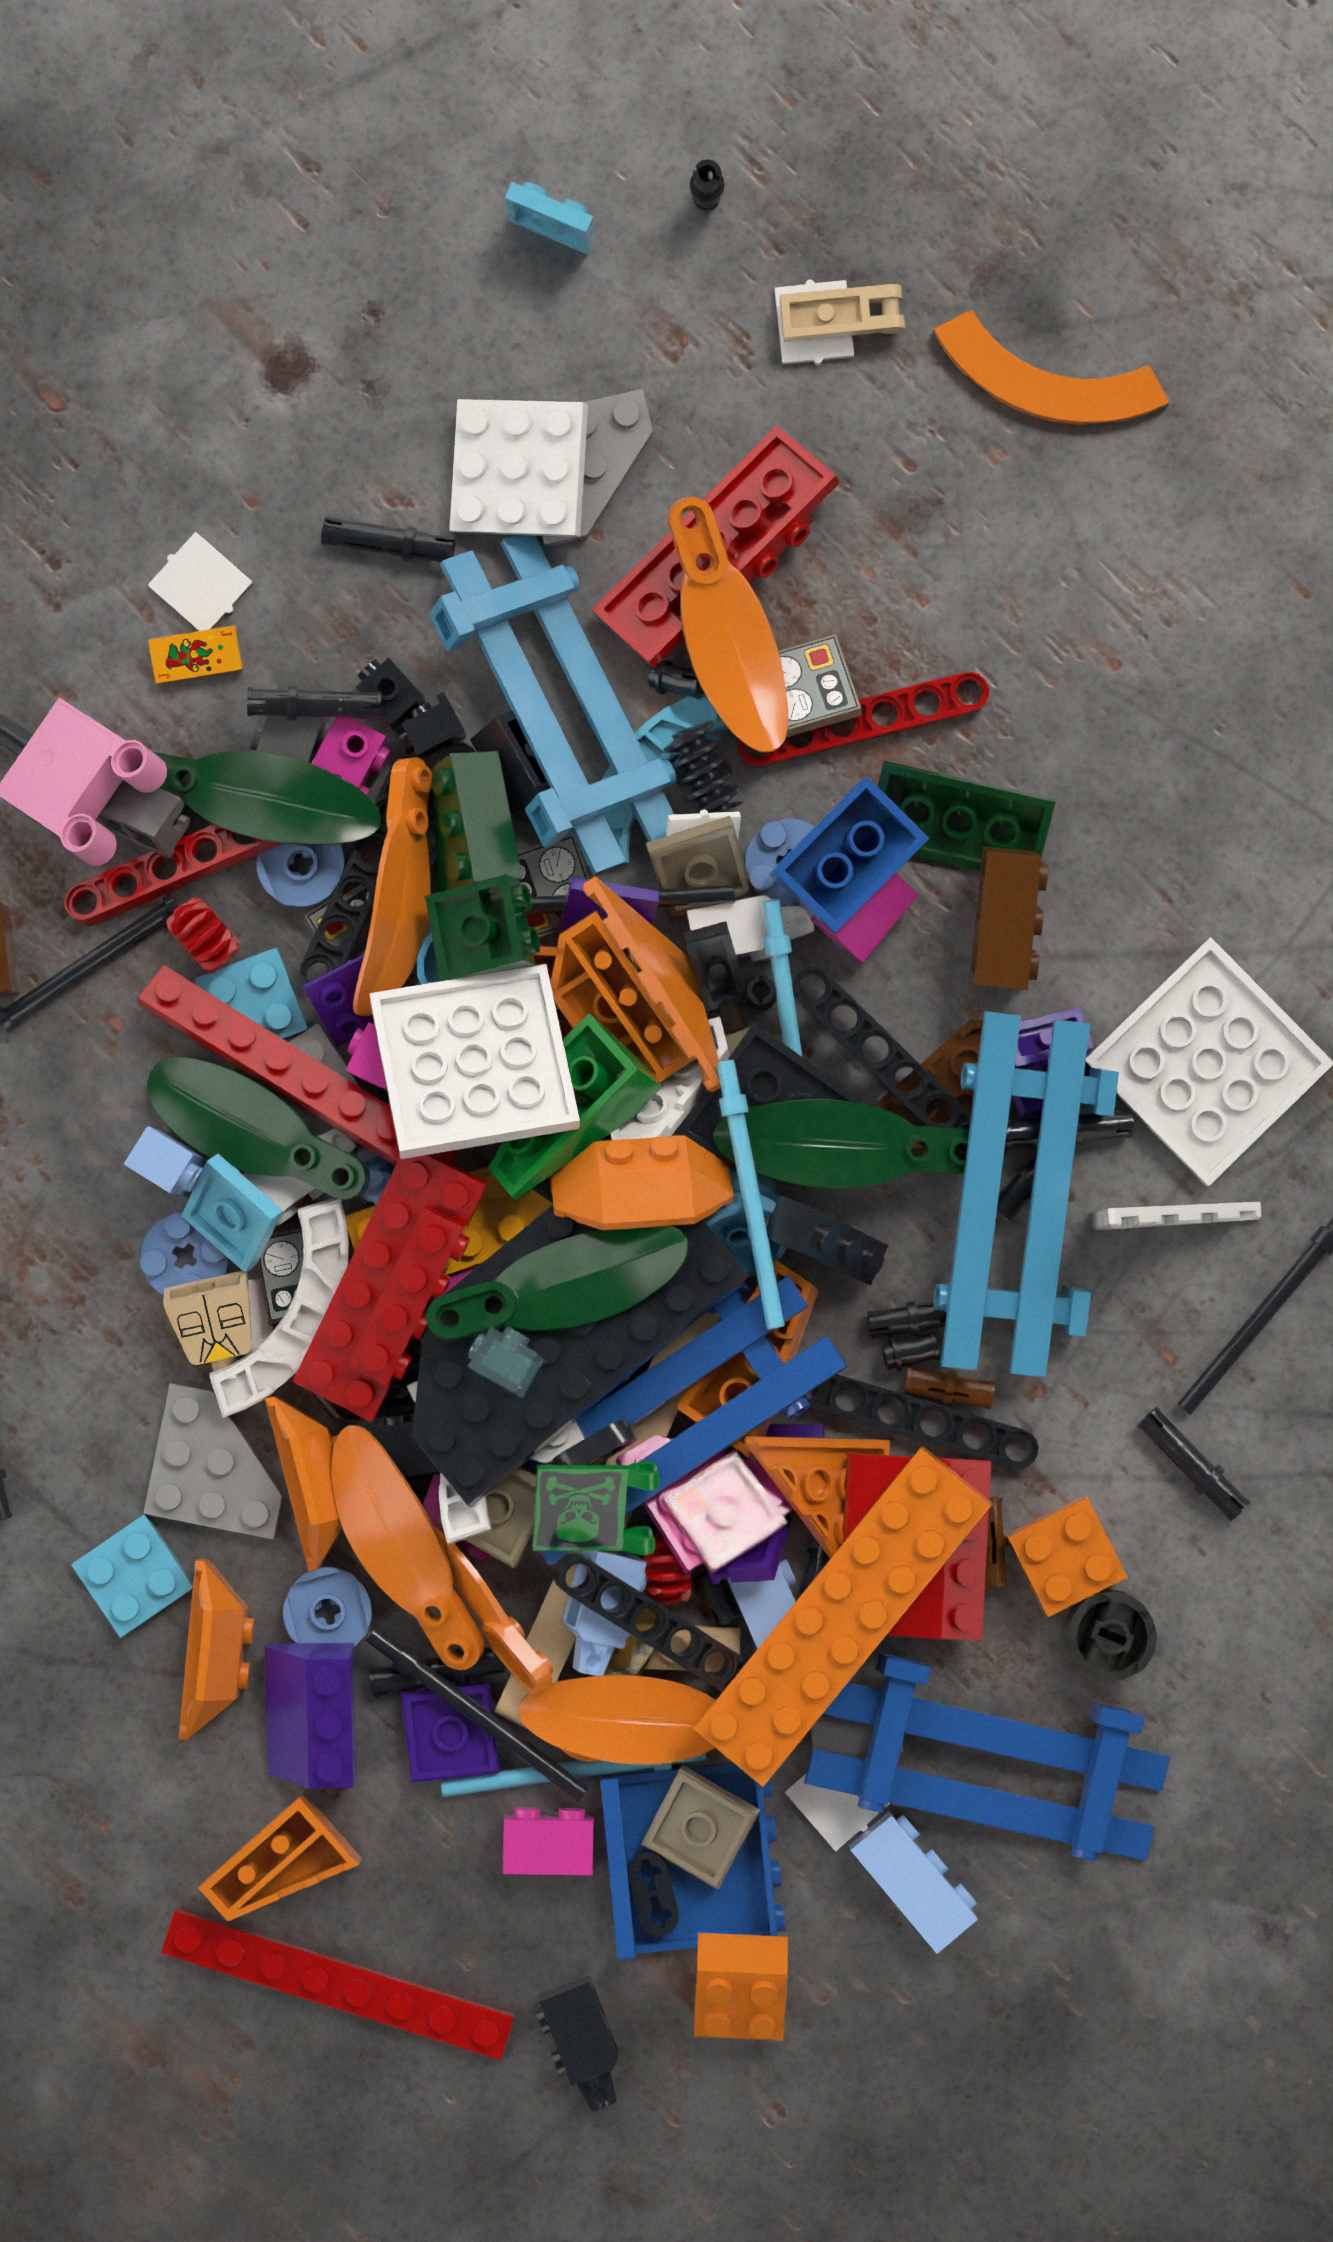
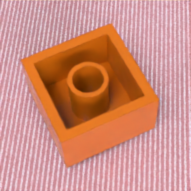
(1065, 1556)
(741, 1986)

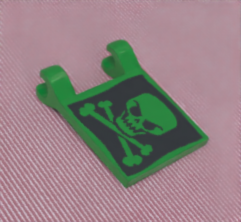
(586, 1507)

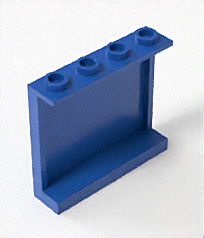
(738, 1907)

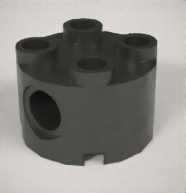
(1110, 1635)

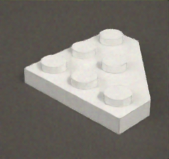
(676, 1097)

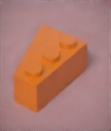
(282, 1858)

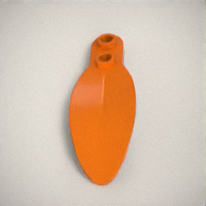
(728, 634)
(401, 886)
(400, 1544)
(500, 1632)
(620, 1718)

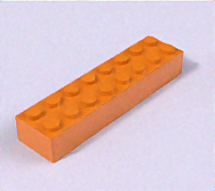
(842, 1616)

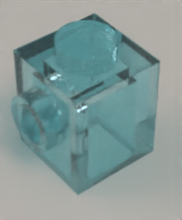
(505, 1360)

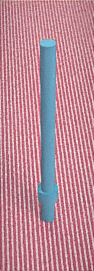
(777, 946)
(733, 1106)
(530, 1776)

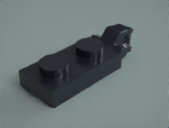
(718, 972)

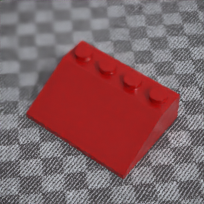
(954, 1597)

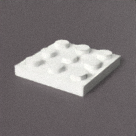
(518, 467)

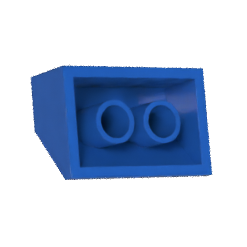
(849, 855)

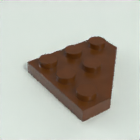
(946, 1067)

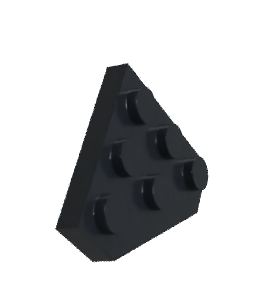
(766, 1075)

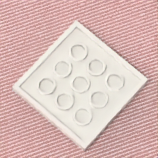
(474, 1061)
(1210, 1061)

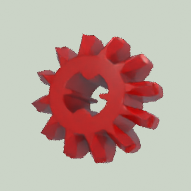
(202, 935)
(665, 1576)

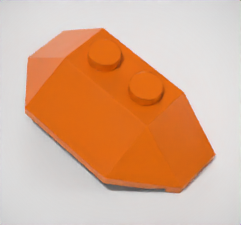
(602, 981)
(642, 1184)
(306, 1457)
(214, 1649)

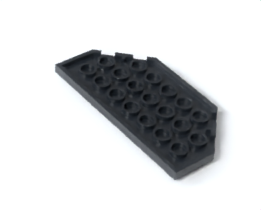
(485, 1432)

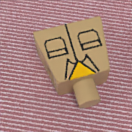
(212, 1318)

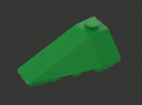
(608, 1092)

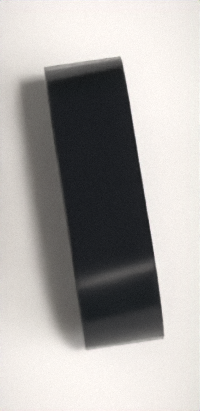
(598, 1446)
(642, 1895)

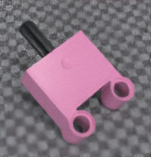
(71, 773)

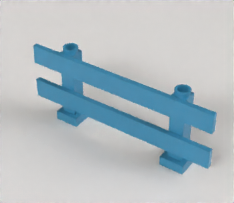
(570, 800)
(1036, 1303)

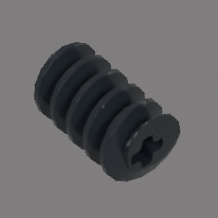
(702, 769)

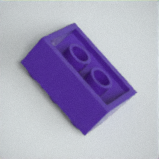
(311, 1713)

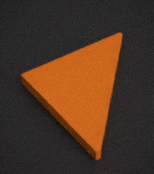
(665, 976)
(813, 1478)

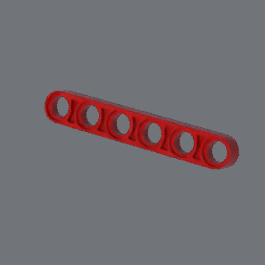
(865, 727)
(144, 871)

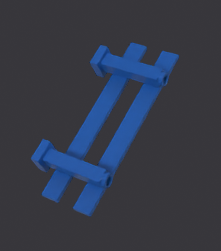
(741, 1330)
(897, 1712)

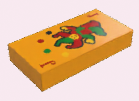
(195, 654)

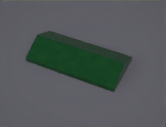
(966, 814)

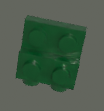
(482, 928)

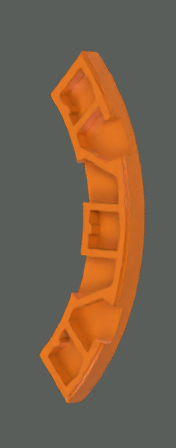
(1044, 393)

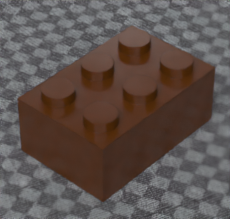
(1007, 918)

